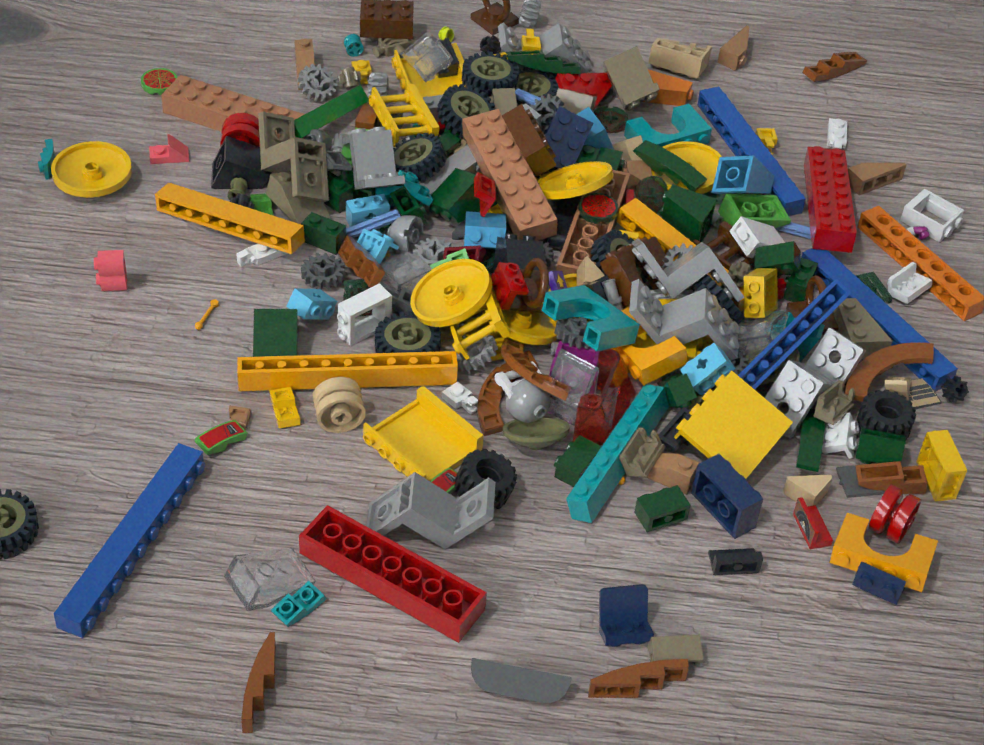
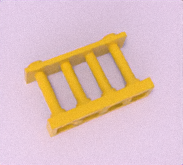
(416, 106)
(497, 324)

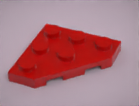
(588, 83)

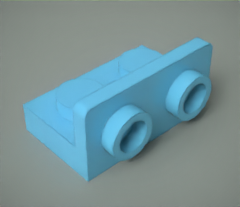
(376, 243)

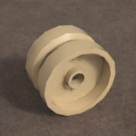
(339, 404)

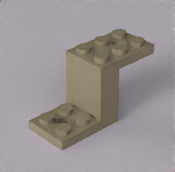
(631, 78)
(295, 155)

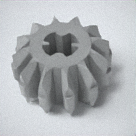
(530, 13)
(380, 81)

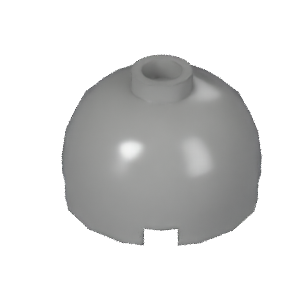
(406, 232)
(527, 402)

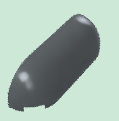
(519, 681)

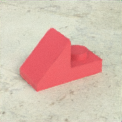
(172, 153)

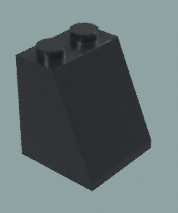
(238, 160)
(517, 250)

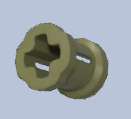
(238, 185)

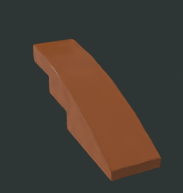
(836, 66)
(361, 261)
(260, 678)
(629, 680)

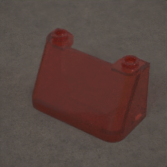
(601, 413)

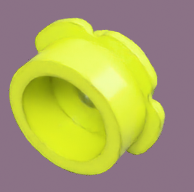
(446, 32)

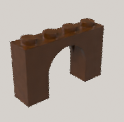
(621, 267)

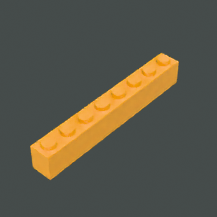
(230, 218)
(640, 219)

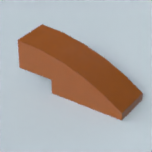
(367, 118)
(882, 475)

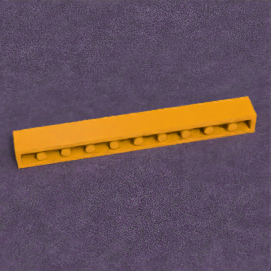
(365, 369)

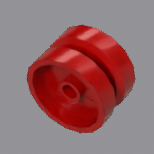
(241, 127)
(897, 515)

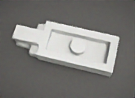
(837, 133)
(258, 254)

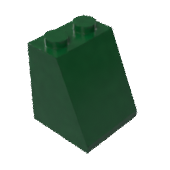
(456, 197)
(688, 212)
(275, 332)

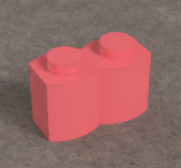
(111, 270)

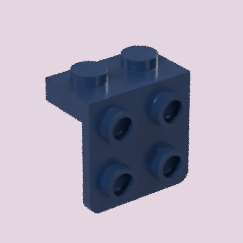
(879, 583)
(624, 615)

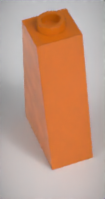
(672, 89)

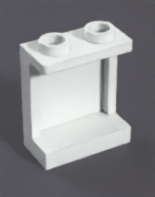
(754, 234)

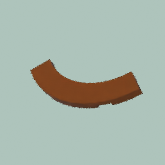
(514, 357)
(883, 360)
(490, 398)

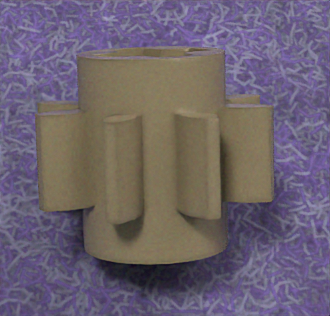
(349, 77)
(738, 272)

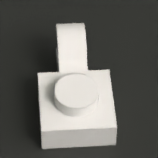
(460, 396)

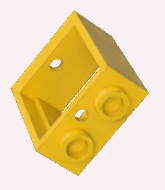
(763, 290)
(942, 465)

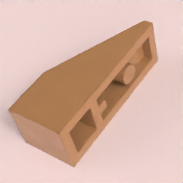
(734, 51)
(303, 55)
(872, 176)
(674, 470)

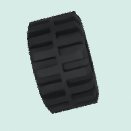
(887, 413)
(487, 465)

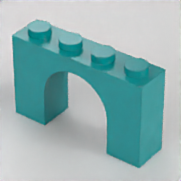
(684, 118)
(610, 325)

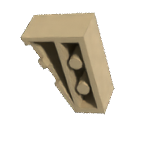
(679, 58)

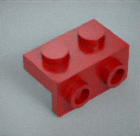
(507, 283)

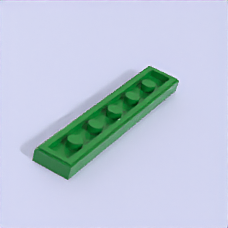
(330, 111)

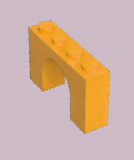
(654, 361)
(852, 549)

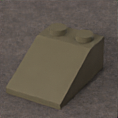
(296, 209)

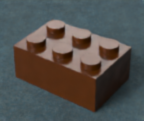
(386, 19)
(530, 139)

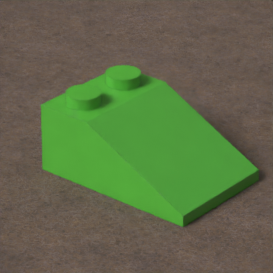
(756, 207)

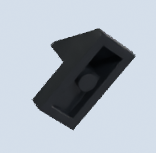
(668, 433)

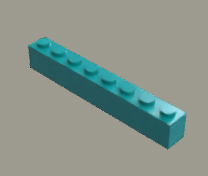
(606, 467)

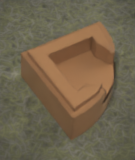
(240, 414)

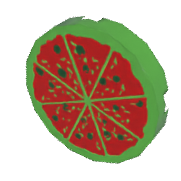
(157, 80)

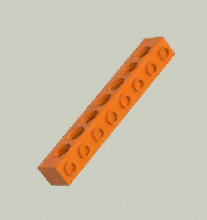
(906, 248)

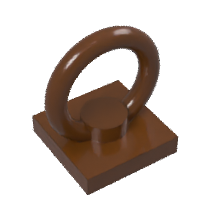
(493, 15)
(537, 284)
(797, 307)

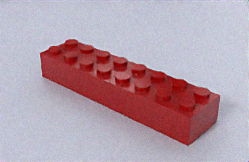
(829, 200)
(393, 573)

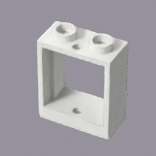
(939, 207)
(374, 298)

